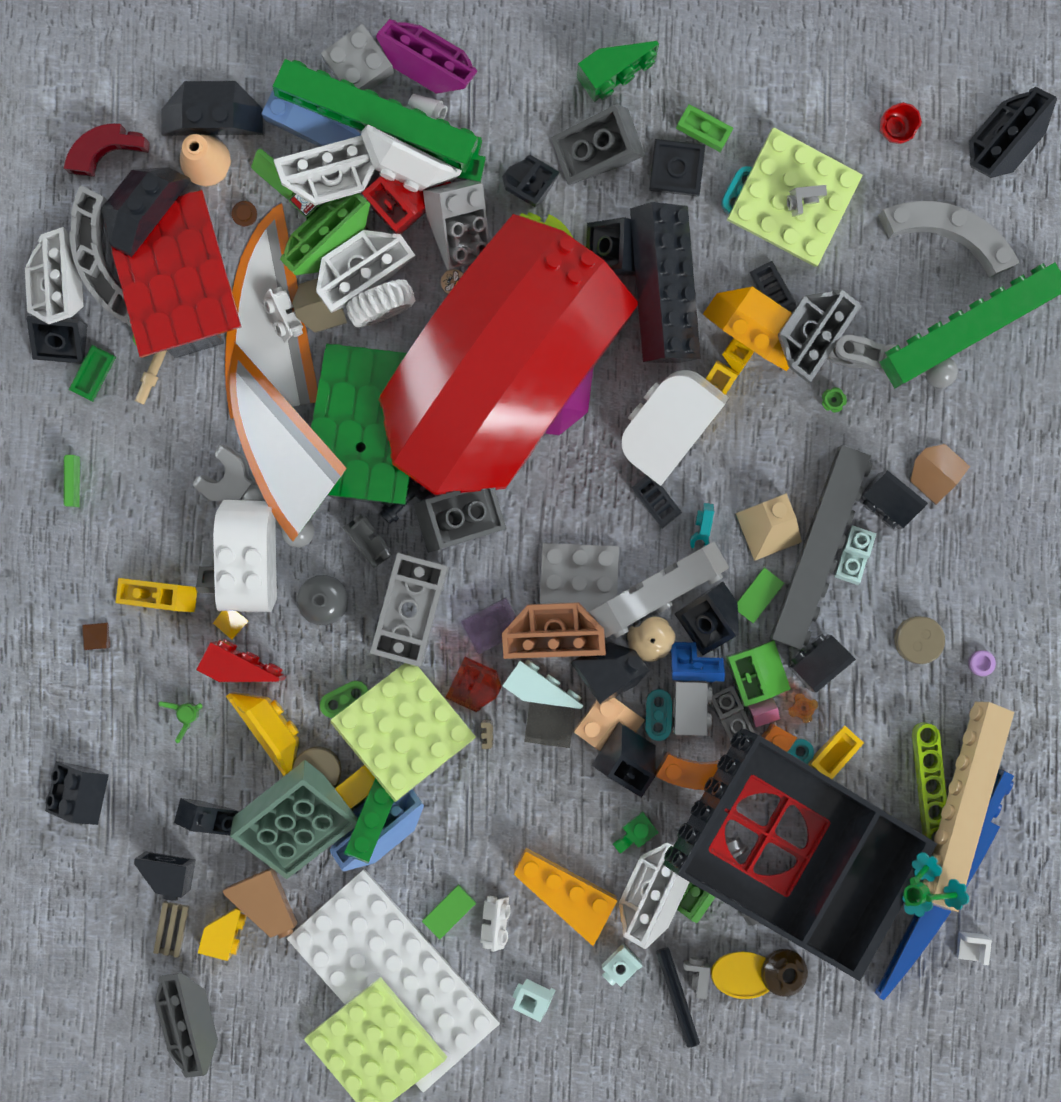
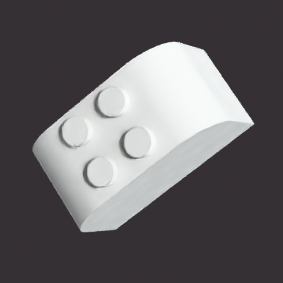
(670, 422)
(245, 556)

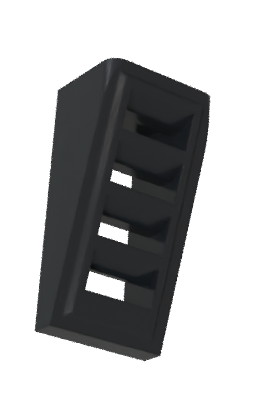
(755, 274)
(636, 489)

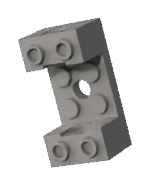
(401, 636)

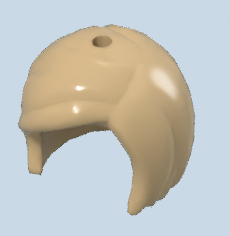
(655, 628)

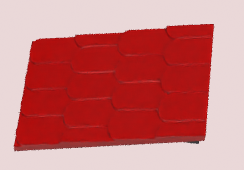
(178, 283)

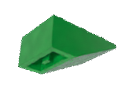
(614, 66)

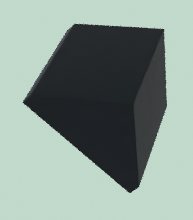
(57, 341)

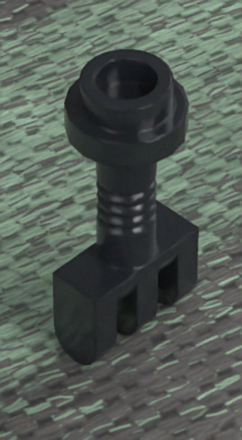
(389, 513)

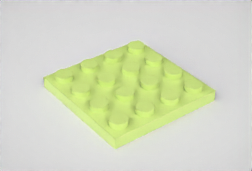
(762, 203)
(402, 730)
(375, 1046)

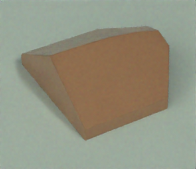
(937, 472)

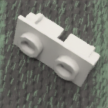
(276, 304)
(494, 935)

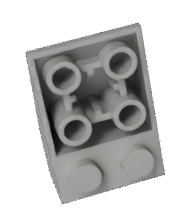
(458, 221)

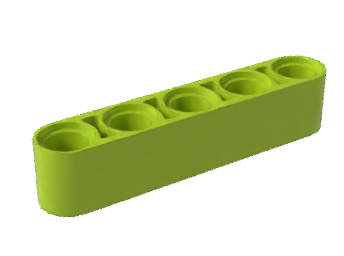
(924, 774)

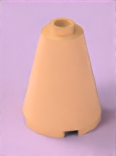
(204, 159)

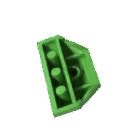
(323, 232)

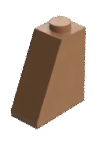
(264, 903)

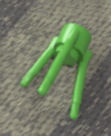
(185, 714)

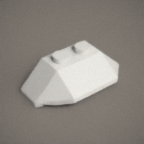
(405, 163)
(327, 171)
(360, 265)
(52, 279)
(650, 898)

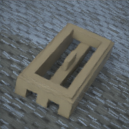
(487, 734)
(161, 927)

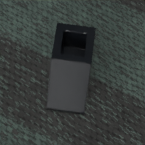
(204, 817)

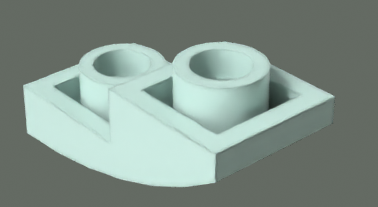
(855, 555)

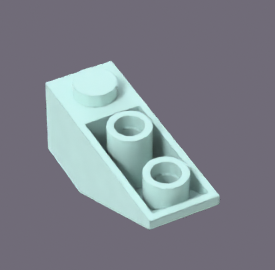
(533, 687)

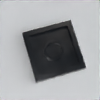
(677, 167)

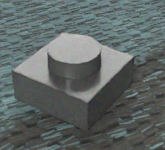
(205, 580)

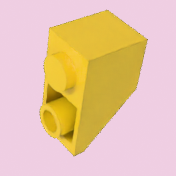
(221, 934)

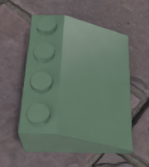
(293, 820)

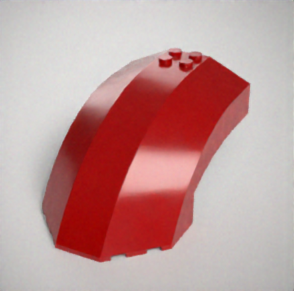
(501, 358)

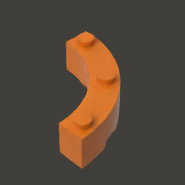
(695, 774)

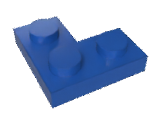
(689, 667)

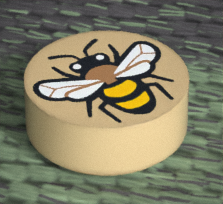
(450, 279)

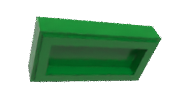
(92, 373)

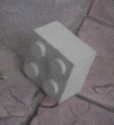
(358, 60)
(690, 707)

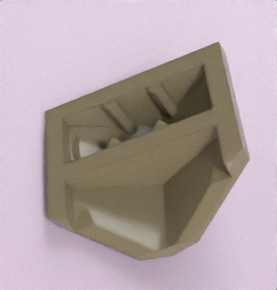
(313, 311)

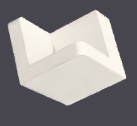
(974, 947)

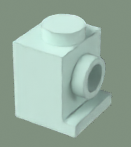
(621, 956)
(532, 999)

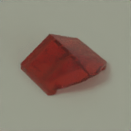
(474, 685)

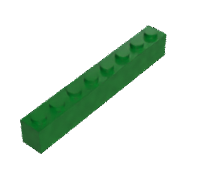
(359, 107)
(972, 326)

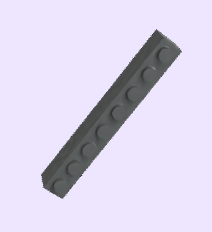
(820, 547)

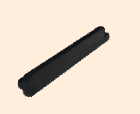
(678, 997)

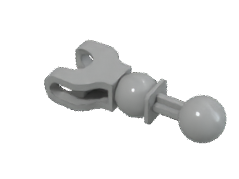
(867, 354)
(239, 485)

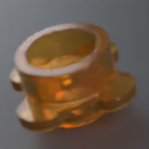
(800, 701)

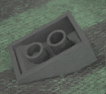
(598, 144)
(458, 517)

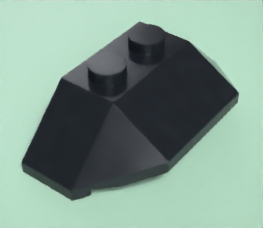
(211, 110)
(1011, 132)
(140, 205)

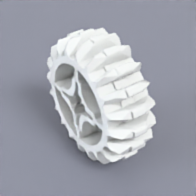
(380, 303)

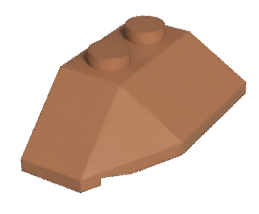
(553, 632)

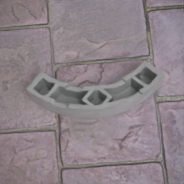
(955, 224)
(89, 254)
(660, 590)

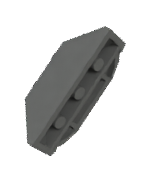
(814, 330)
(186, 1023)

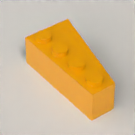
(566, 893)

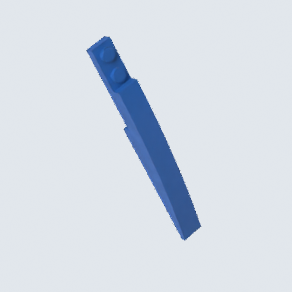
(924, 928)

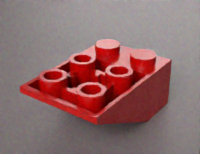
(395, 203)
(227, 664)

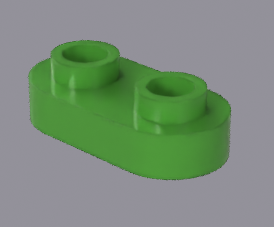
(343, 696)

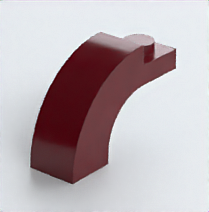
(99, 141)

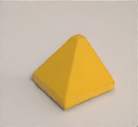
(737, 355)
(230, 623)

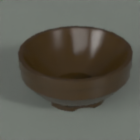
(773, 969)

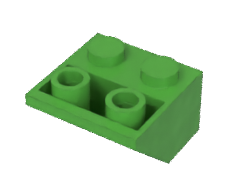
(758, 673)

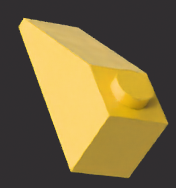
(156, 595)

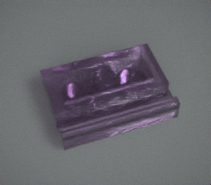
(487, 625)

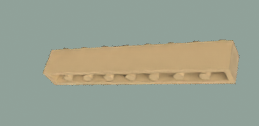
(969, 795)

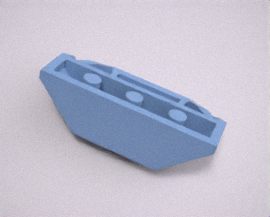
(398, 825)

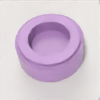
(981, 663)

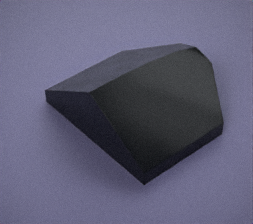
(530, 180)

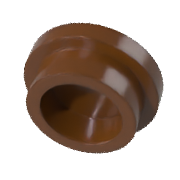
(244, 213)

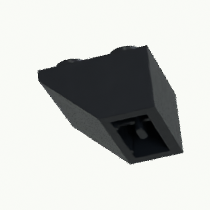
(628, 760)
(76, 793)

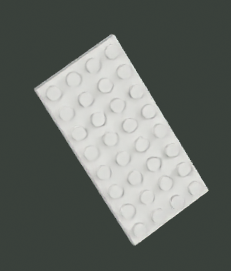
(369, 937)

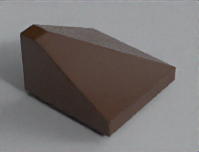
(96, 636)

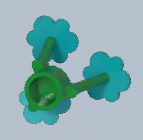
(918, 896)

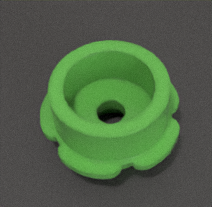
(827, 399)

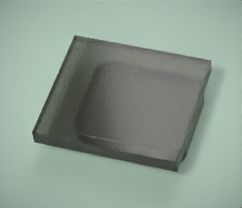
(549, 725)

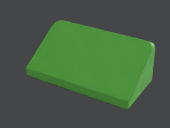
(265, 168)
(695, 903)

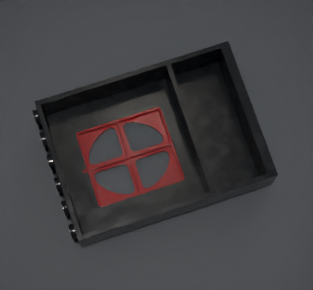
(844, 879)

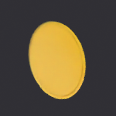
(739, 975)

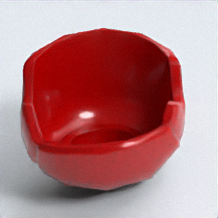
(900, 123)

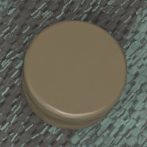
(919, 640)
(324, 761)

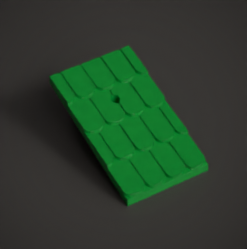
(351, 415)

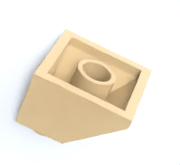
(769, 527)

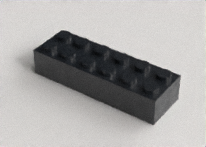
(665, 283)

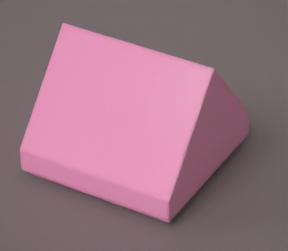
(764, 712)

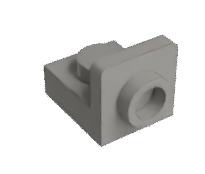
(809, 194)
(701, 979)

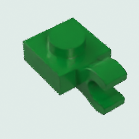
(476, 166)
(638, 831)

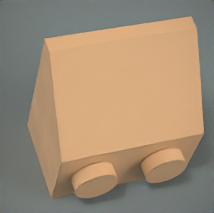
(603, 718)

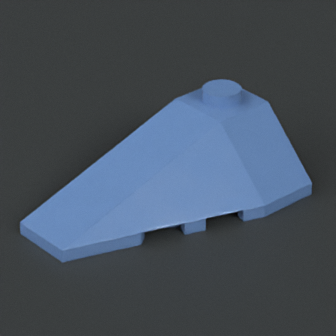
(305, 123)

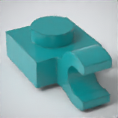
(704, 520)

